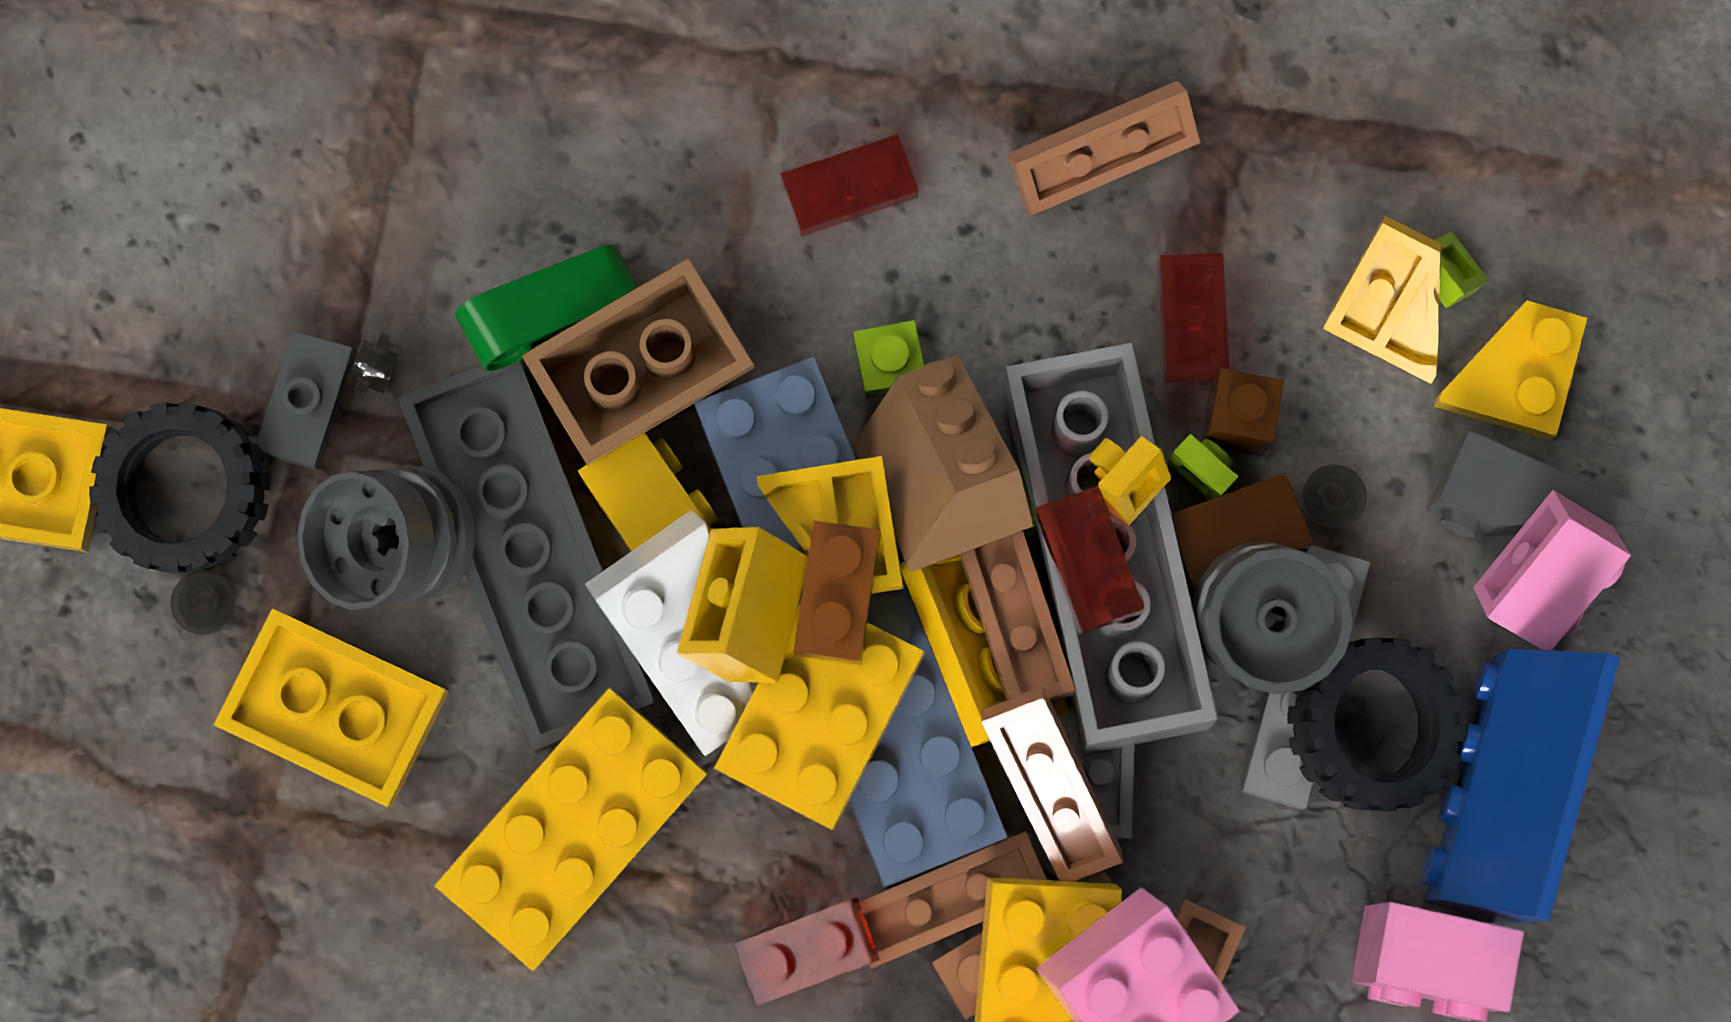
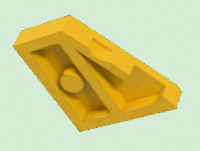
(1394, 300)
(1520, 372)
(838, 494)

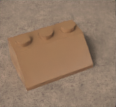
(637, 362)
(943, 465)

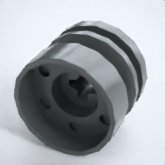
(385, 537)

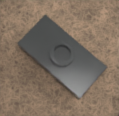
(305, 400)

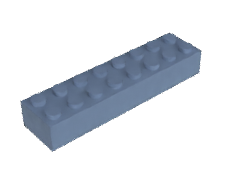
(923, 787)

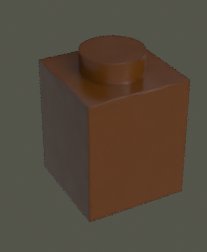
(1242, 411)

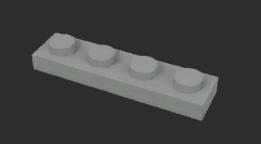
(1271, 766)

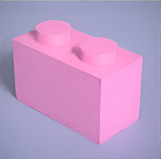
(1551, 572)

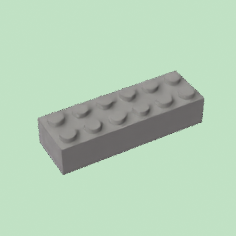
(1148, 671)

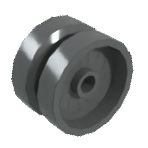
(1308, 609)

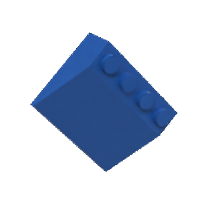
(1519, 784)

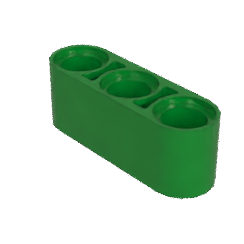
(542, 304)

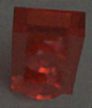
(849, 185)
(1193, 317)
(1089, 560)
(806, 951)

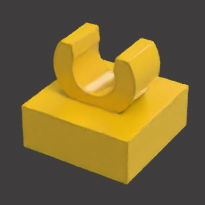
(1129, 477)

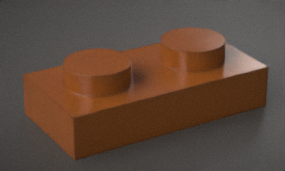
(837, 592)

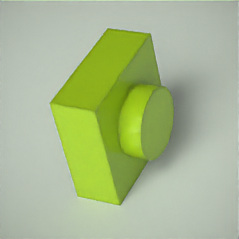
(1458, 271)
(886, 354)
(1203, 467)

